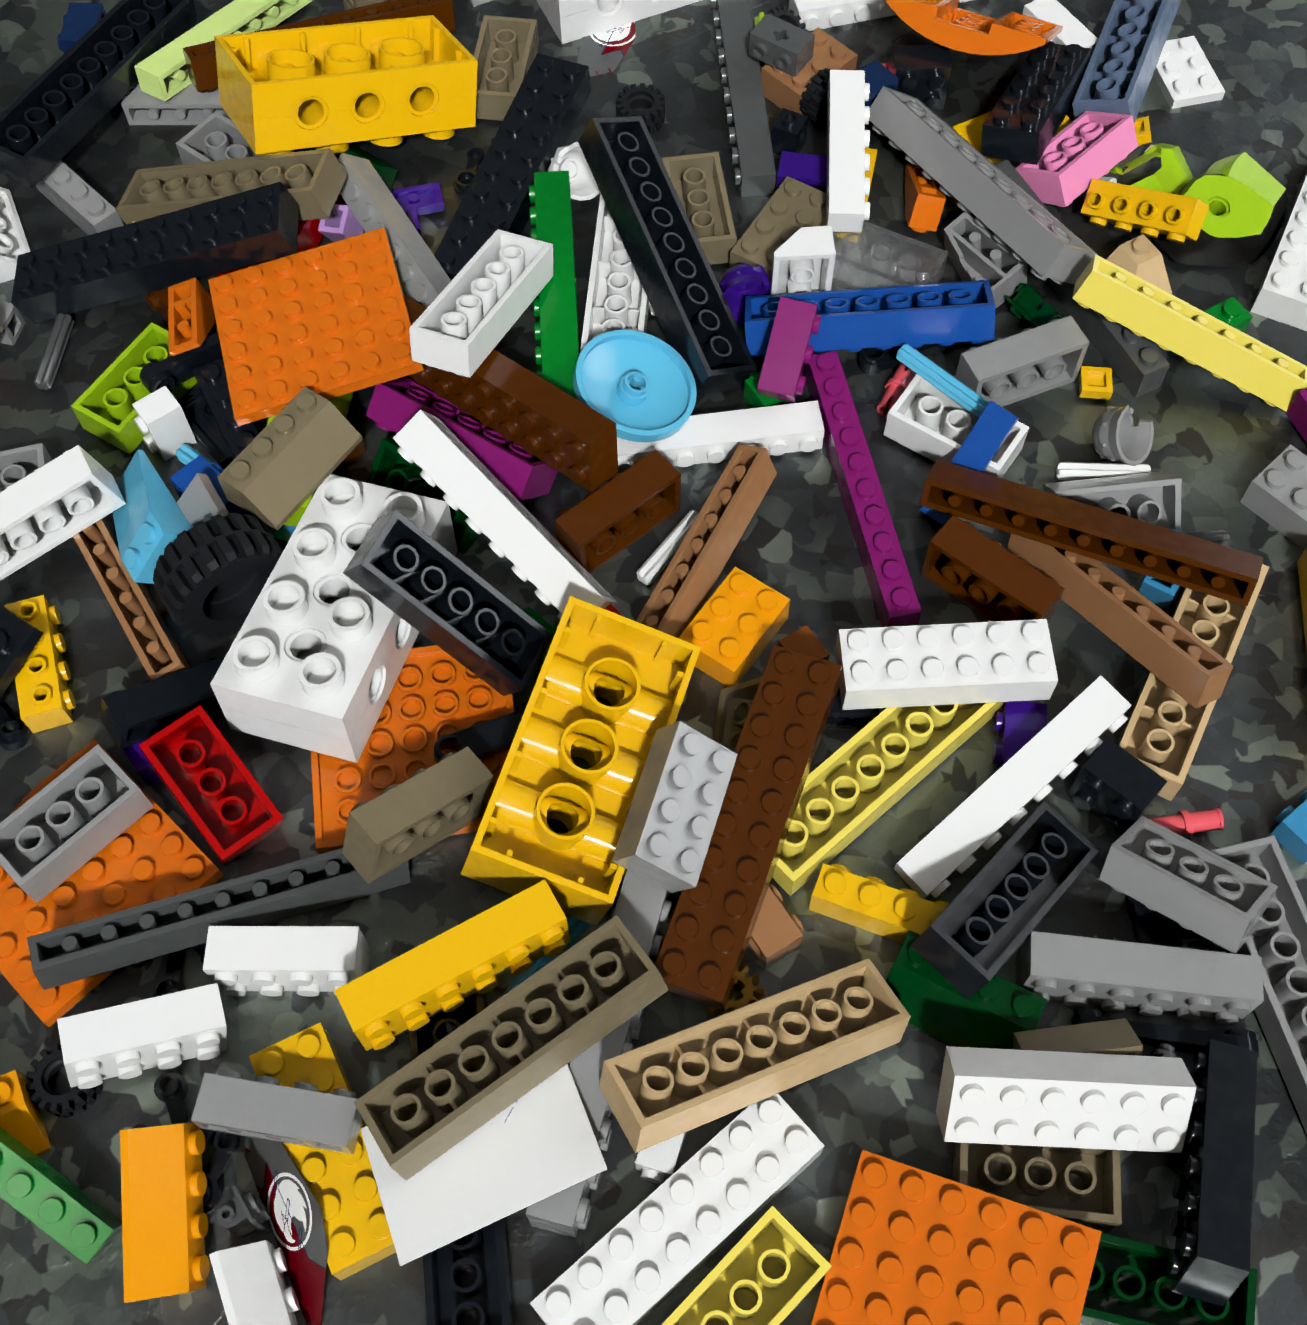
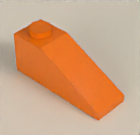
(922, 200)
(188, 316)

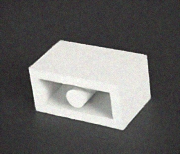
(163, 422)

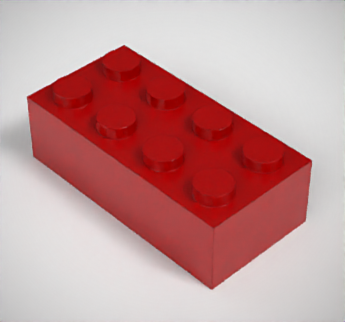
(212, 785)

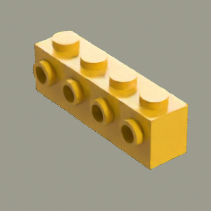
(1145, 210)
(43, 677)
(872, 904)

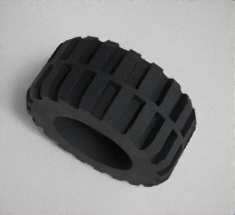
(216, 572)

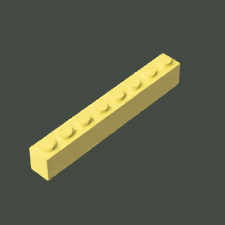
(1190, 333)

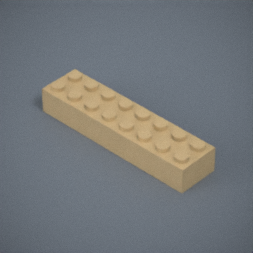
(1163, 726)
(751, 1053)

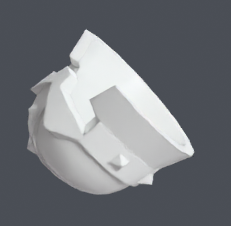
(582, 181)

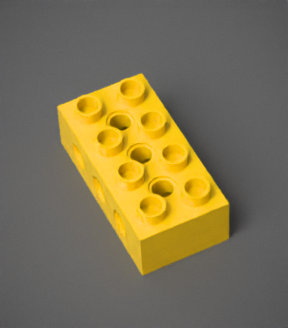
(346, 84)
(645, 682)

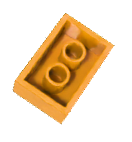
(736, 626)

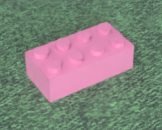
(1078, 154)

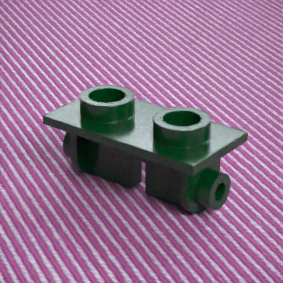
(1026, 305)

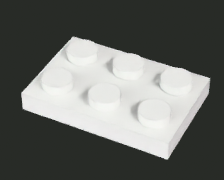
(1186, 74)

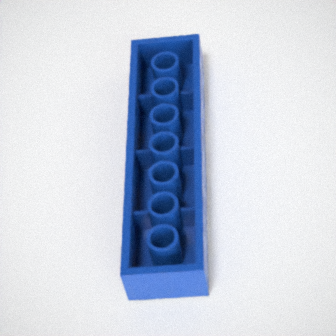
(884, 316)

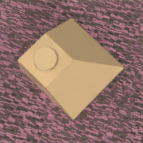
(1143, 260)

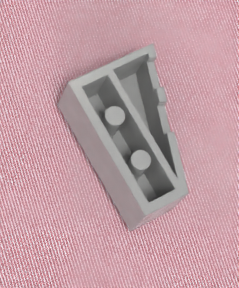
(981, 257)

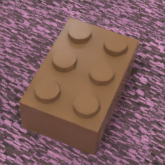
(786, 89)

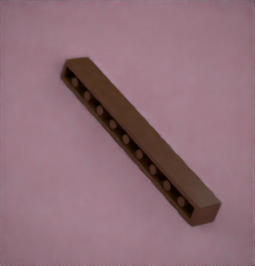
(202, 57)
(1093, 532)

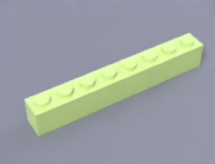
(166, 70)

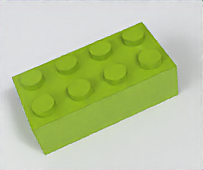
(107, 404)

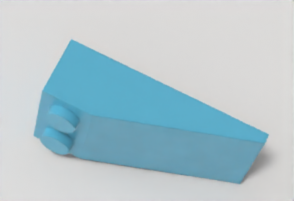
(146, 520)

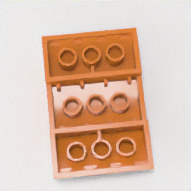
(971, 31)

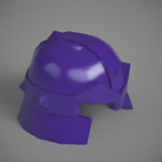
(740, 282)

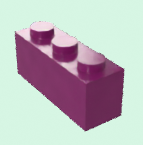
(789, 350)

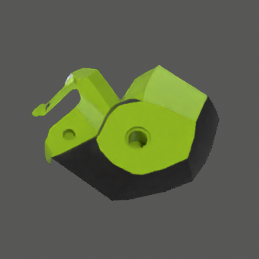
(1242, 200)

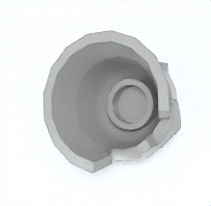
(1118, 439)

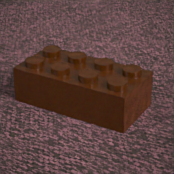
(620, 511)
(988, 576)

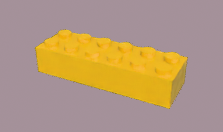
(454, 966)
(339, 1181)

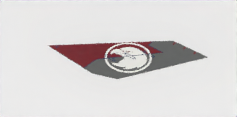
(606, 49)
(294, 1221)

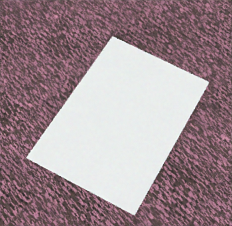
(491, 1171)

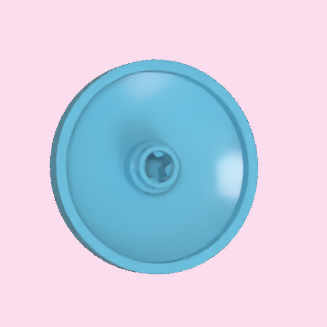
(636, 384)

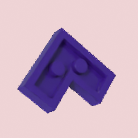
(419, 201)

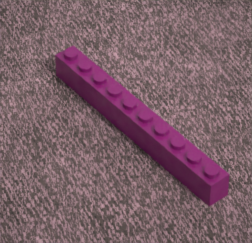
(862, 494)

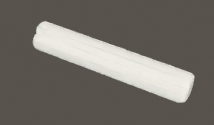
(1083, 470)
(666, 550)

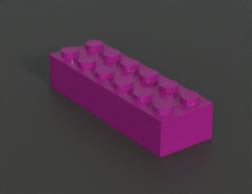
(521, 473)

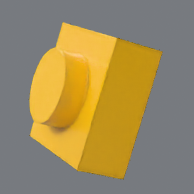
(1142, 130)
(1095, 382)

